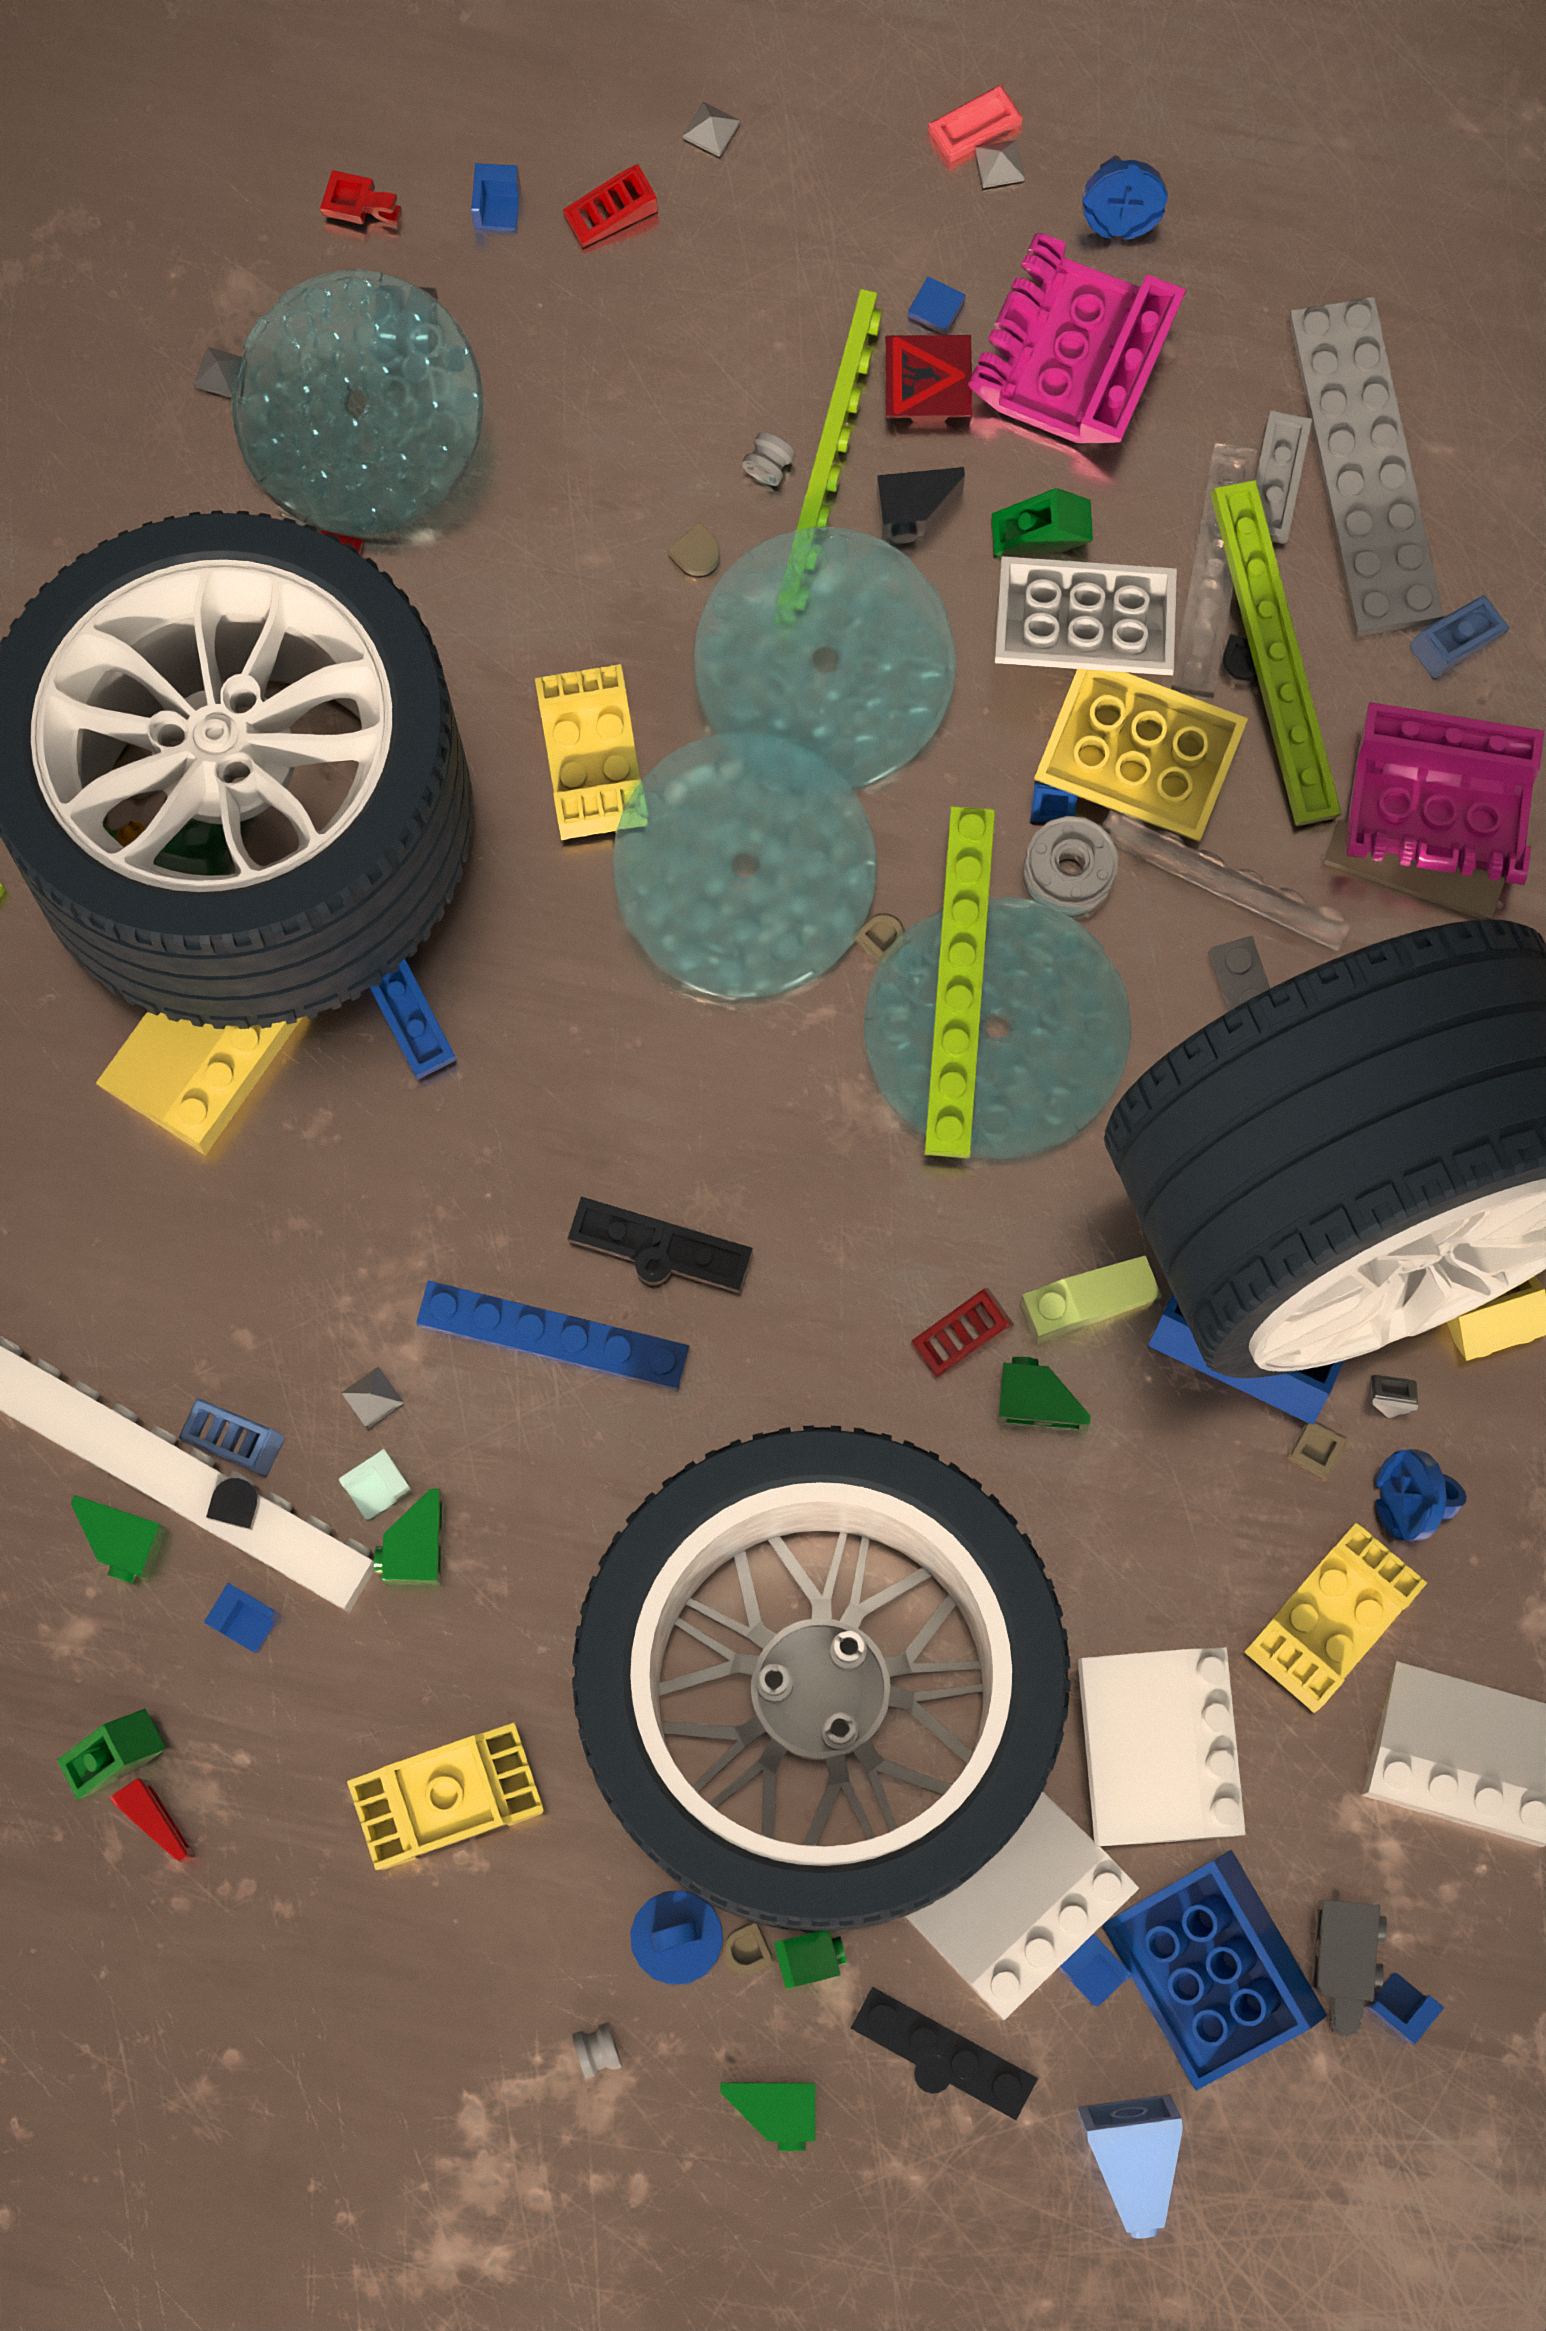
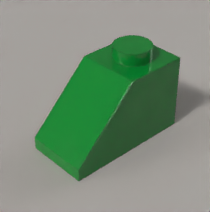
(1043, 524)
(1037, 1398)
(120, 1539)
(414, 1544)
(111, 1753)
(809, 1958)
(776, 2110)

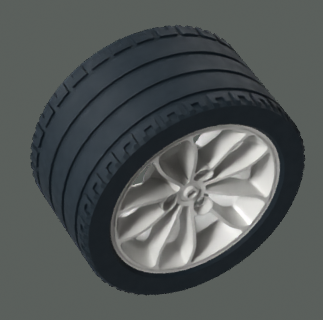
(237, 608)

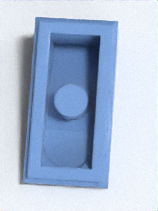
(1458, 636)

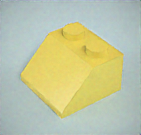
(1502, 1322)

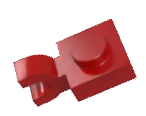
(353, 196)

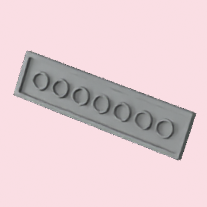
(1365, 466)

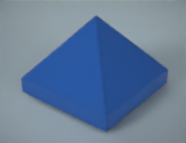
(1051, 803)

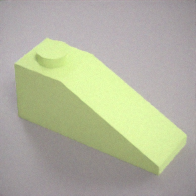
(1088, 1298)

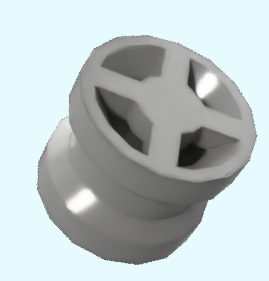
(768, 458)
(597, 2050)

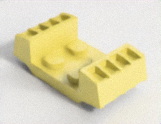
(588, 748)
(1335, 1617)
(445, 1796)

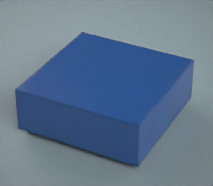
(936, 305)

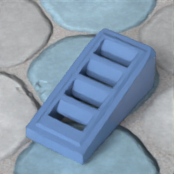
(257, 1449)

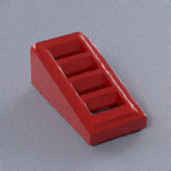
(604, 194)
(995, 1311)
(147, 1811)

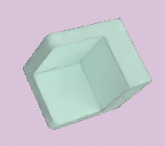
(375, 1485)

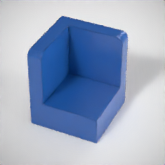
(495, 197)
(242, 1618)
(1095, 1970)
(1404, 2008)

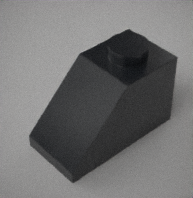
(916, 501)

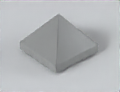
(711, 129)
(999, 164)
(217, 372)
(1394, 1395)
(372, 1398)

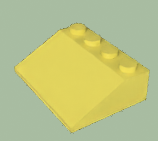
(1142, 750)
(191, 1074)

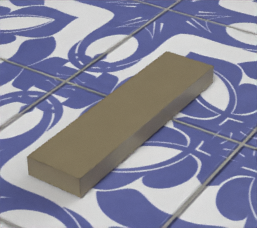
(1462, 893)

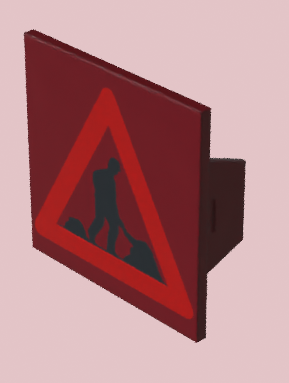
(928, 377)

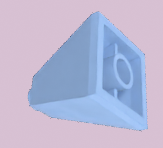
(1137, 2155)

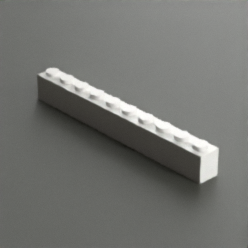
(178, 1479)

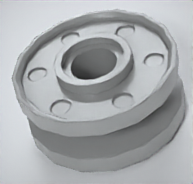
(1076, 840)

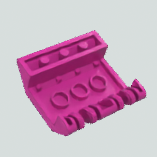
(1074, 346)
(1444, 792)

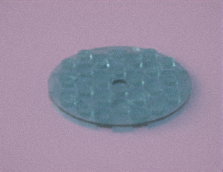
(420, 415)
(839, 595)
(679, 876)
(1063, 1038)

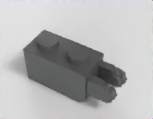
(1347, 1959)

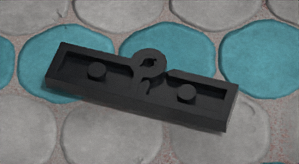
(659, 1246)
(943, 2055)

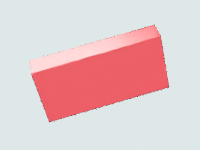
(975, 123)

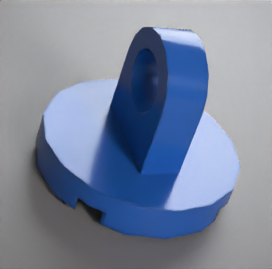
(1124, 198)
(1416, 1495)
(676, 1937)

